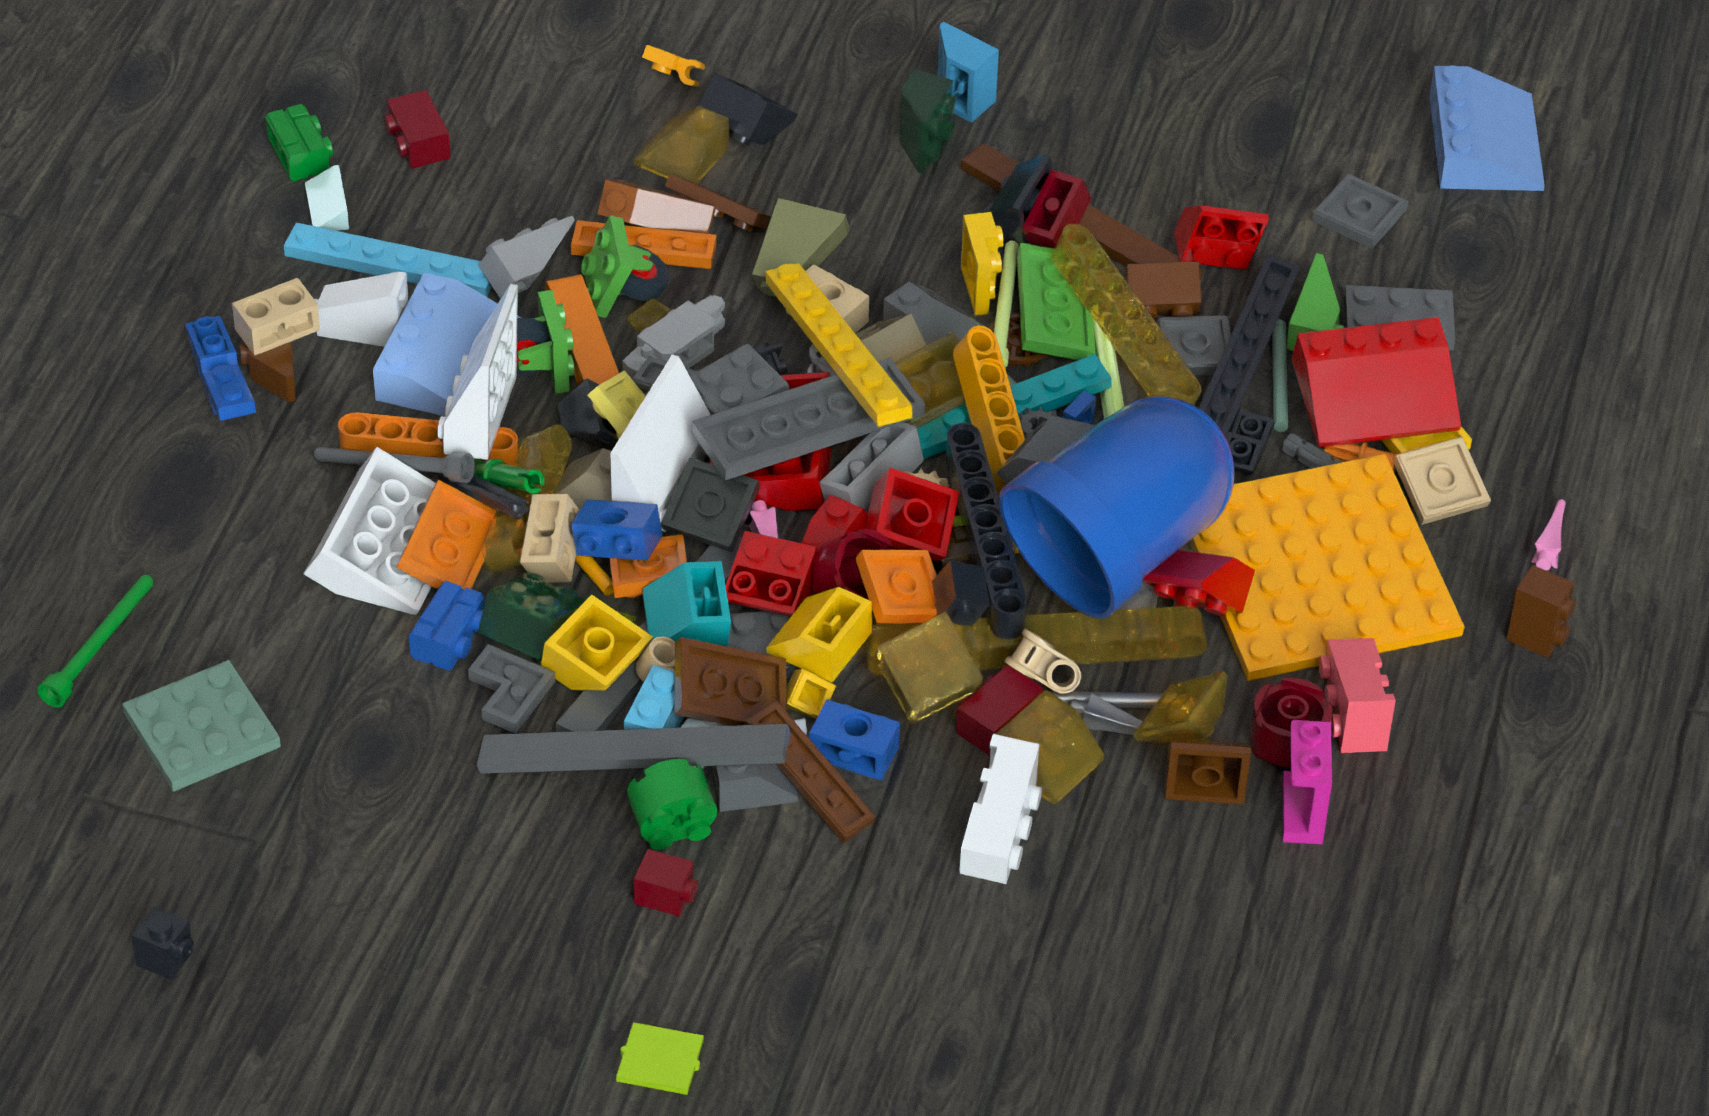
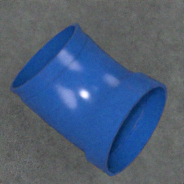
(1119, 501)

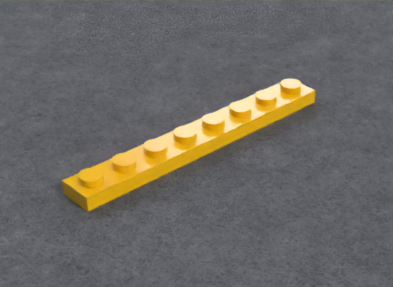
(839, 345)

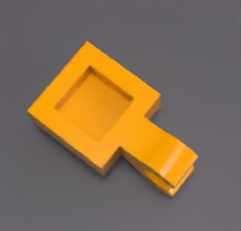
(666, 61)

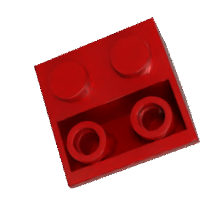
(1219, 236)
(771, 574)
(1203, 581)

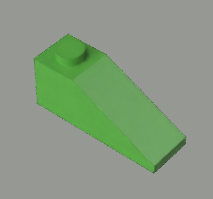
(1317, 304)

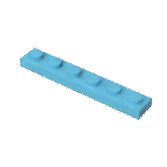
(380, 256)

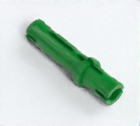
(509, 476)

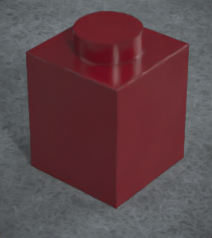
(664, 883)

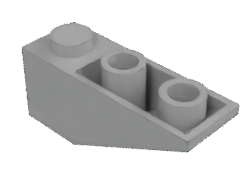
(524, 256)

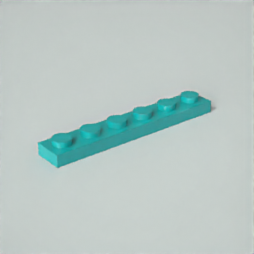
(1045, 391)

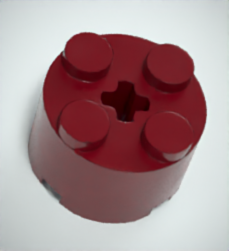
(837, 565)
(1276, 709)

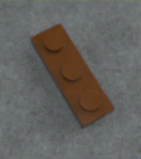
(744, 216)

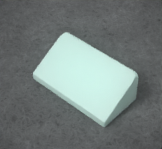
(327, 200)

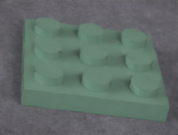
(201, 725)

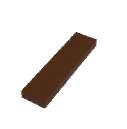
(817, 778)

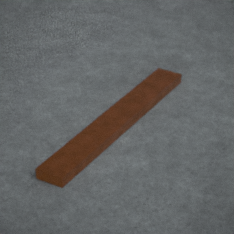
(1114, 237)

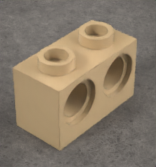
(276, 316)
(549, 537)

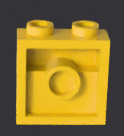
(981, 259)

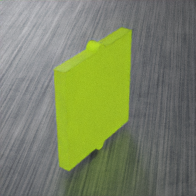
(660, 1058)

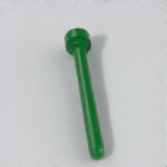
(58, 687)

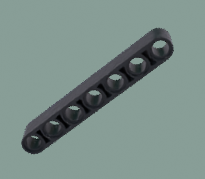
(985, 529)

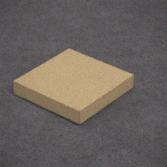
(1441, 480)

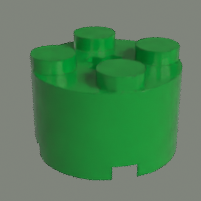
(672, 803)

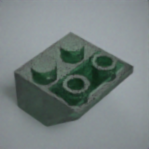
(926, 117)
(527, 612)

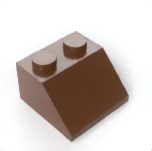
(1207, 770)

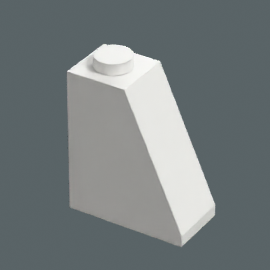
(363, 308)

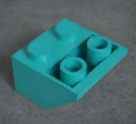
(689, 604)

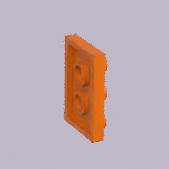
(448, 539)

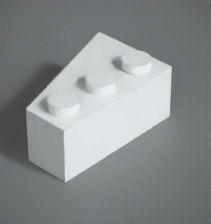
(1002, 810)

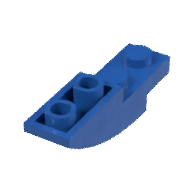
(219, 368)

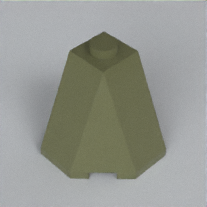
(798, 236)

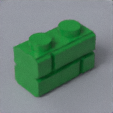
(298, 142)

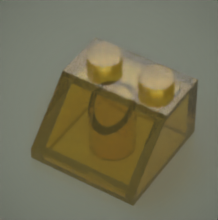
(1064, 742)

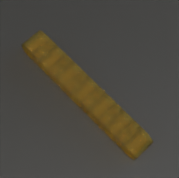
(1123, 316)

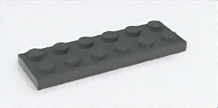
(791, 424)

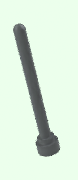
(457, 466)

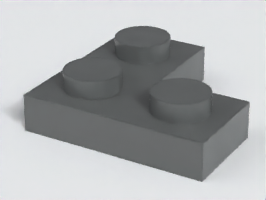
(516, 683)

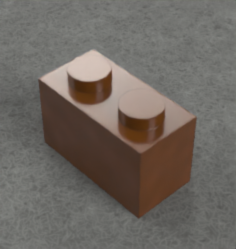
(1166, 287)
(1541, 611)

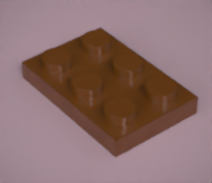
(725, 682)

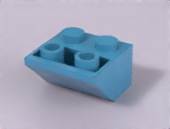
(971, 67)

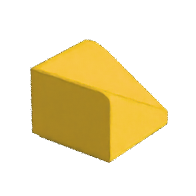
(808, 693)

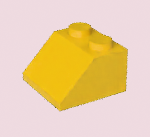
(593, 647)

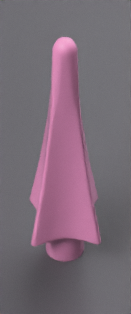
(763, 519)
(1550, 540)

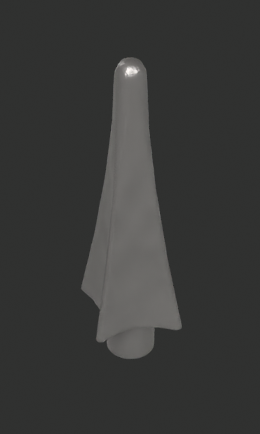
(1103, 716)

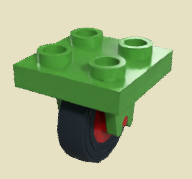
(621, 269)
(545, 343)

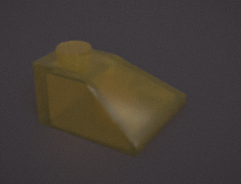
(687, 145)
(1186, 710)

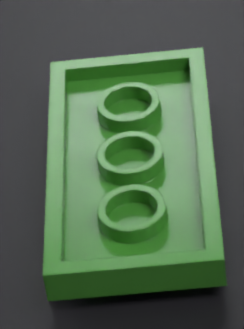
(1050, 310)

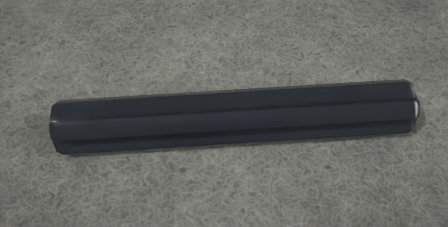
(491, 495)

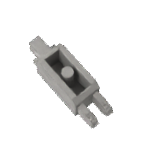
(682, 333)

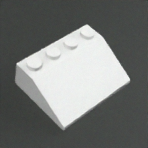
(484, 384)
(658, 441)
(370, 535)

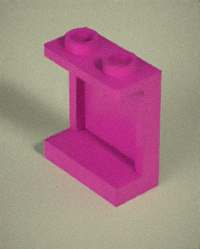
(1308, 784)

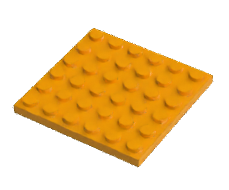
(1329, 562)

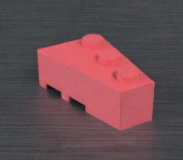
(1357, 695)

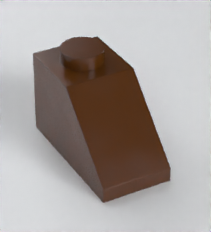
(272, 369)

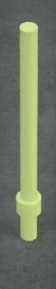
(1005, 297)

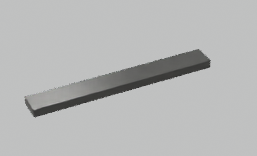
(598, 708)
(633, 748)

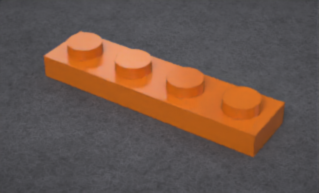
(670, 246)

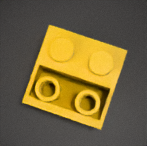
(824, 632)

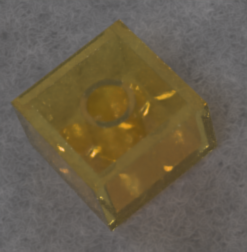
(928, 668)

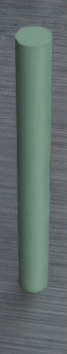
(1279, 364)

